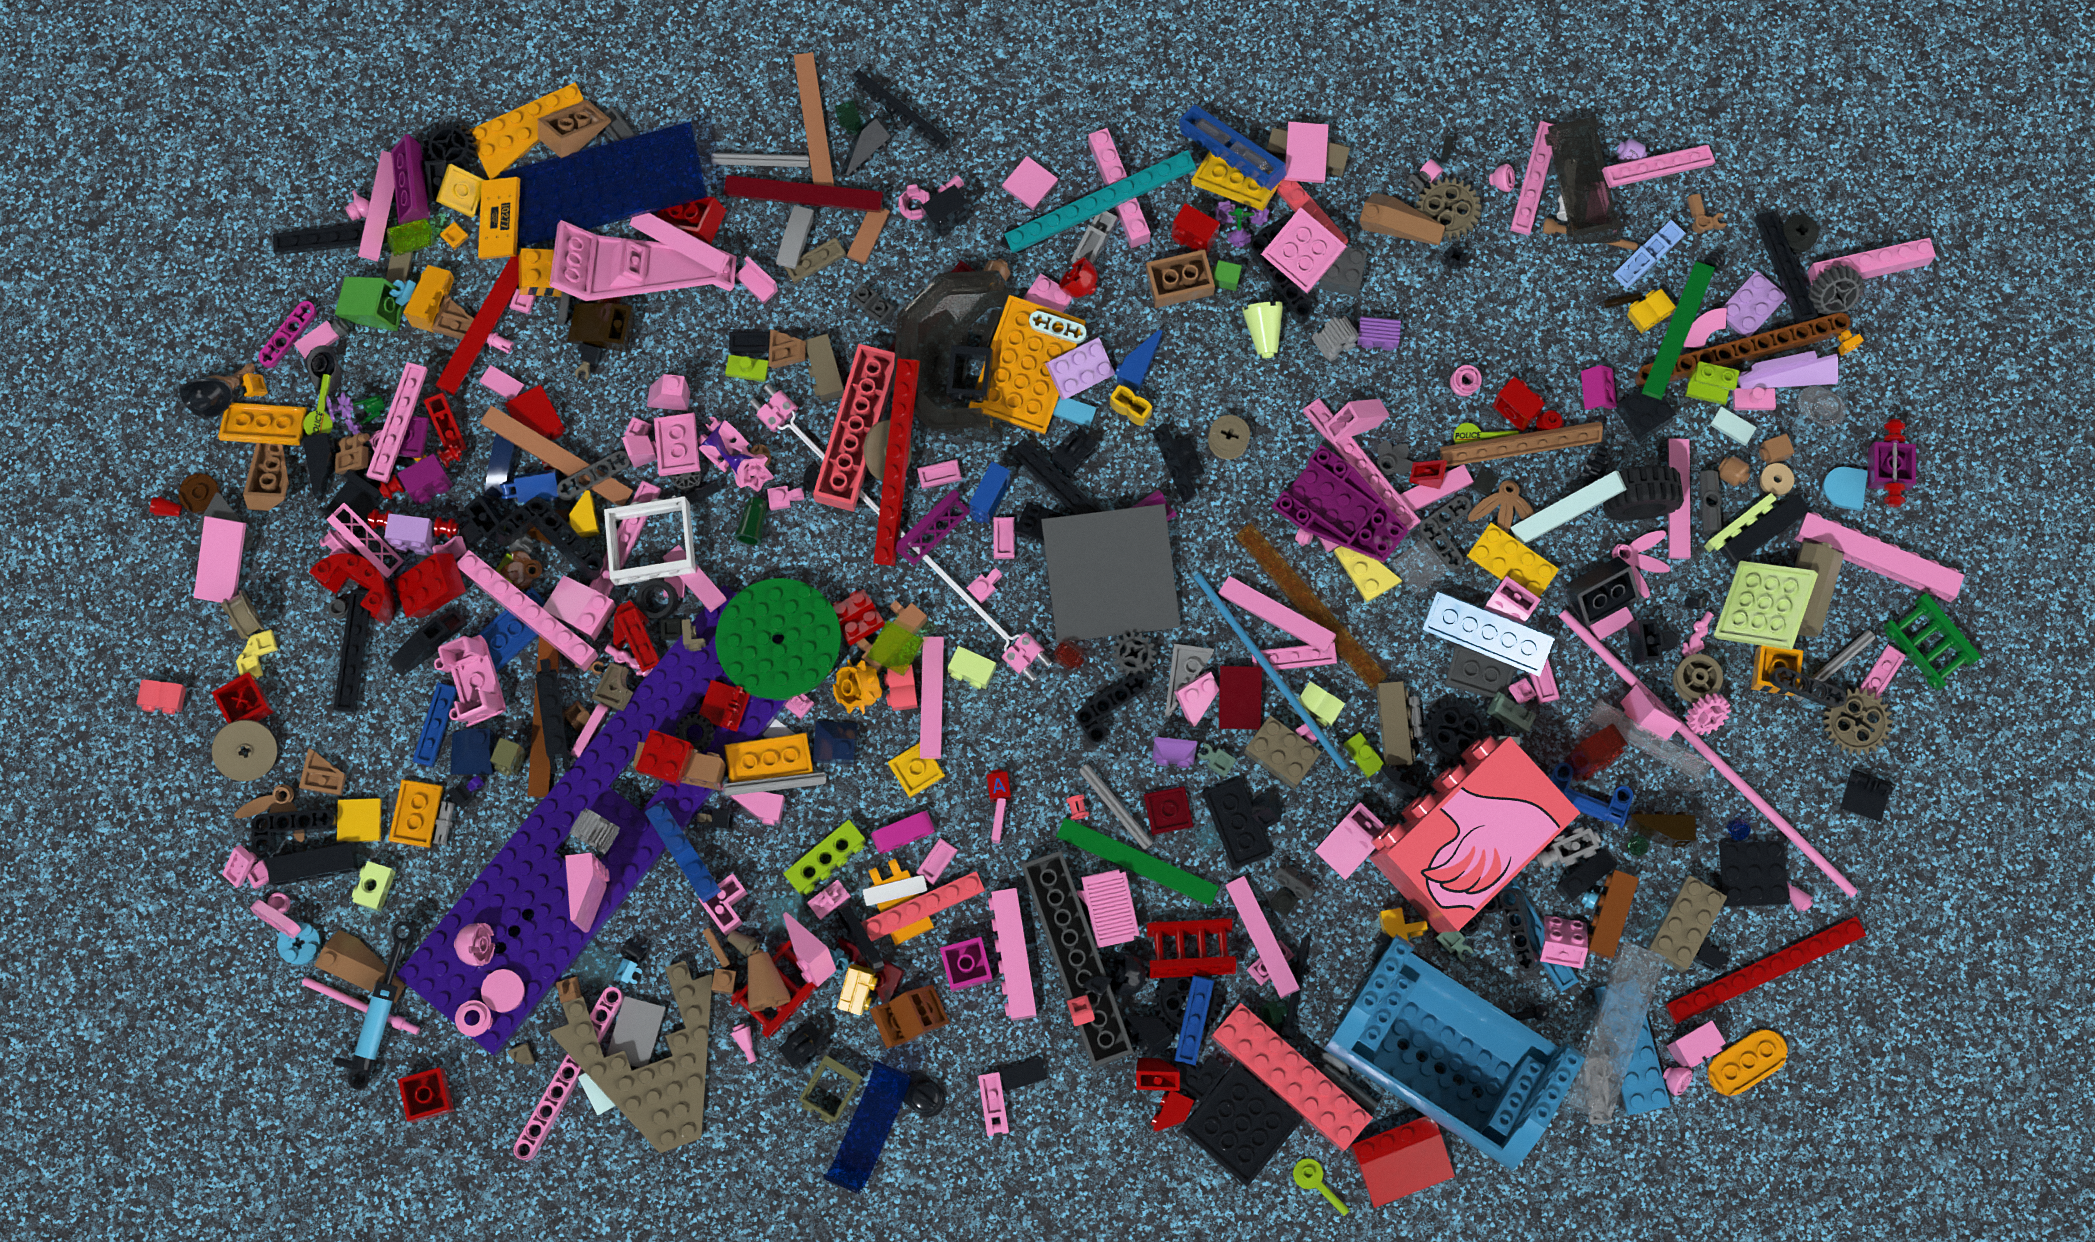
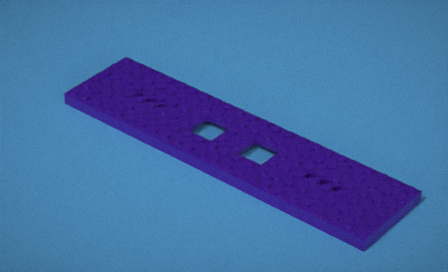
(534, 877)

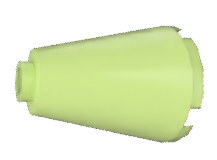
(1264, 326)

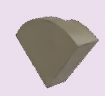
(522, 1054)

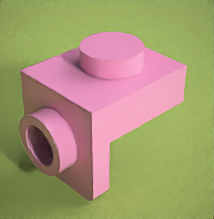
(454, 546)

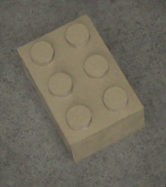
(1282, 752)

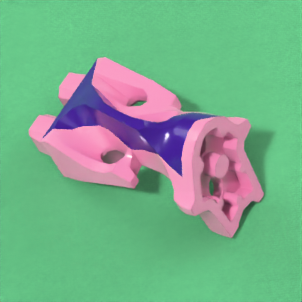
(735, 454)

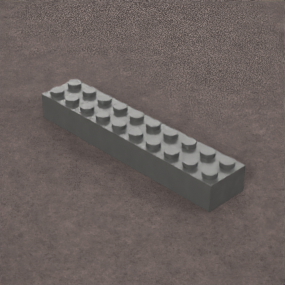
(1076, 956)

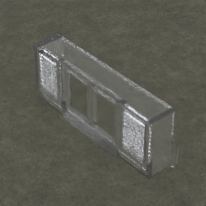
(1649, 742)

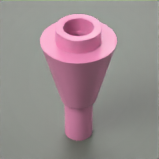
(1799, 899)
(743, 1037)

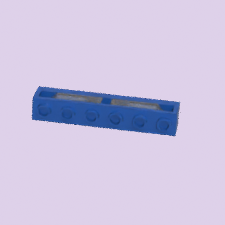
(1232, 147)

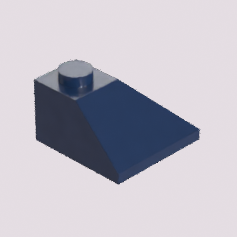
(835, 742)
(472, 752)

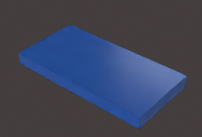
(508, 635)

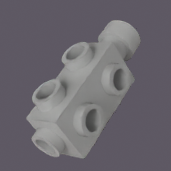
(1572, 847)

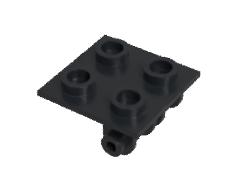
(1030, 522)
(1866, 795)

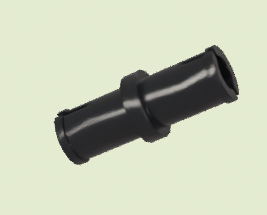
(702, 492)

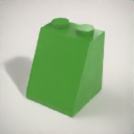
(369, 303)

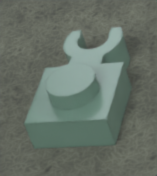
(1219, 762)
(1453, 941)

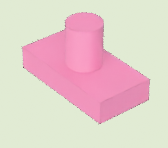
(1754, 399)
(239, 865)

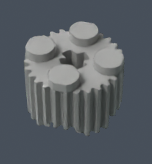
(1336, 337)
(594, 830)

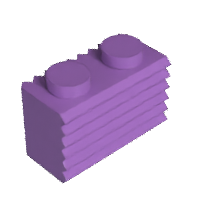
(1379, 333)

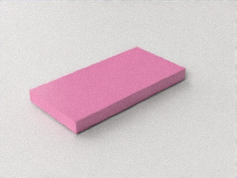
(219, 559)

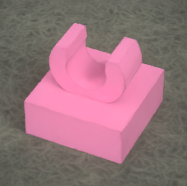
(799, 705)
(1305, 732)

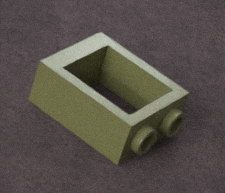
(840, 1069)

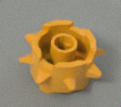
(857, 686)

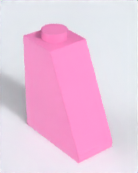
(669, 393)
(1356, 418)

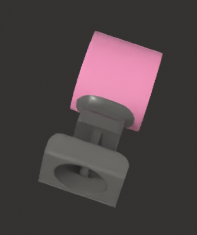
(1428, 173)

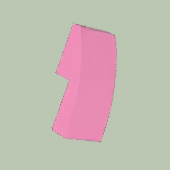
(1258, 970)

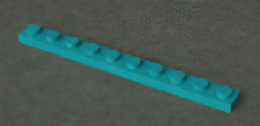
(1100, 201)

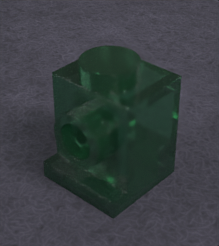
(848, 117)

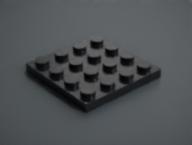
(1241, 1125)

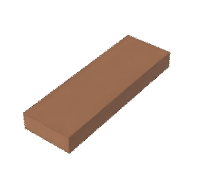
(868, 236)

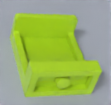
(1711, 382)

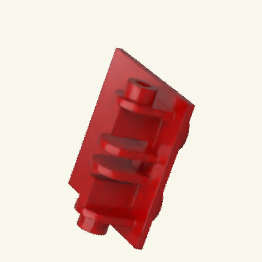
(724, 705)

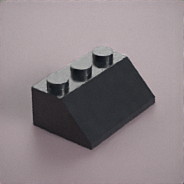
(1603, 591)

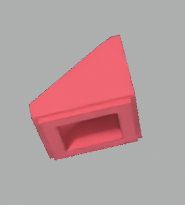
(1081, 1010)

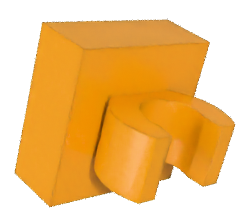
(1848, 342)
(254, 385)

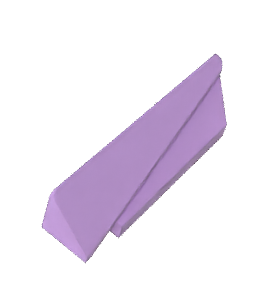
(1791, 371)

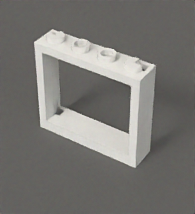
(655, 571)

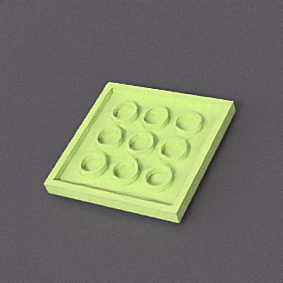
(1766, 605)

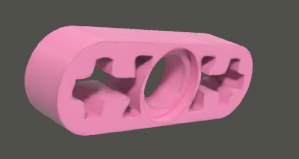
(591, 729)
(275, 919)

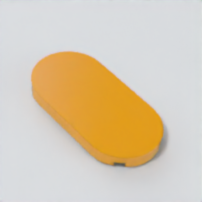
(1747, 1062)

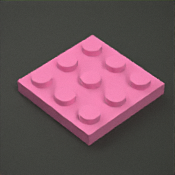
(1304, 250)

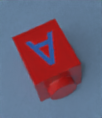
(998, 785)

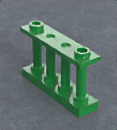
(1940, 623)

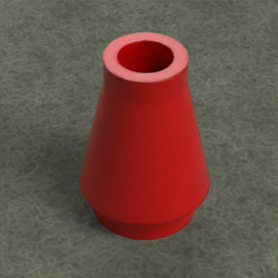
(164, 507)

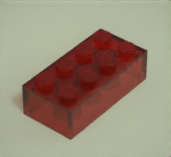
(1596, 753)

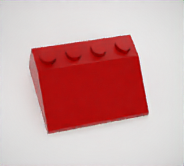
(1402, 1161)

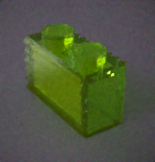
(409, 237)

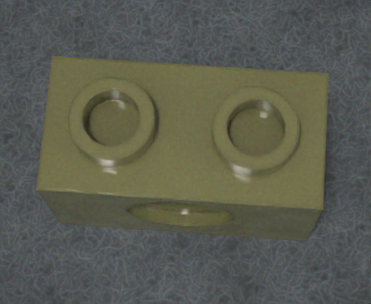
(508, 757)

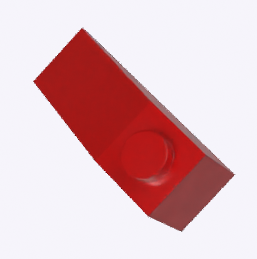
(444, 420)

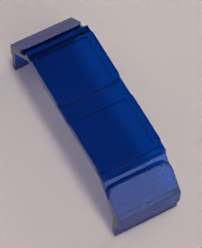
(869, 1128)

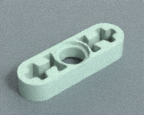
(1061, 335)

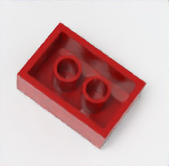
(429, 585)

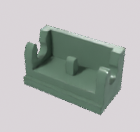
(1511, 713)

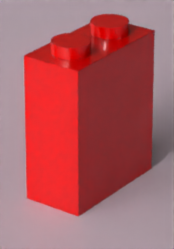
(536, 413)

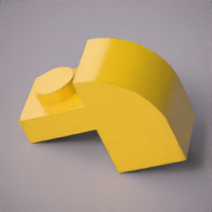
(1393, 923)

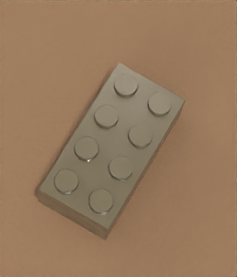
(1686, 923)

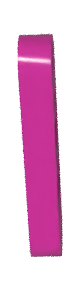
(284, 332)

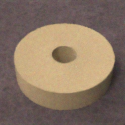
(1780, 471)

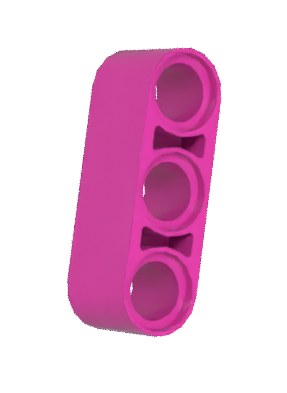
(903, 832)

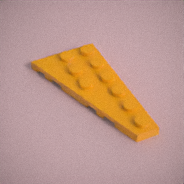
(516, 132)

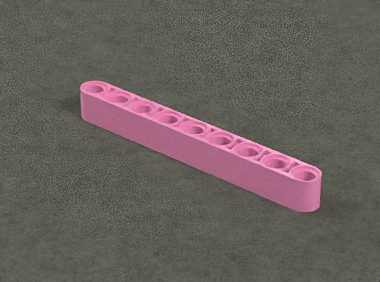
(567, 1084)

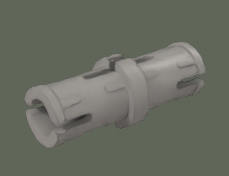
(444, 823)

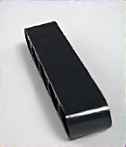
(1765, 529)

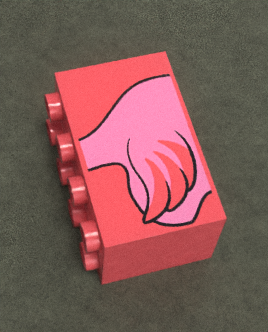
(1472, 833)

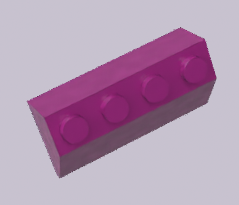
(409, 180)

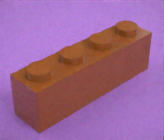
(1612, 914)

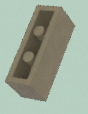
(823, 368)

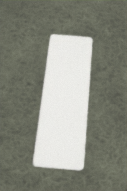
(894, 890)

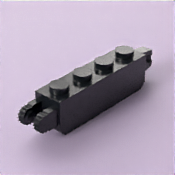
(553, 716)

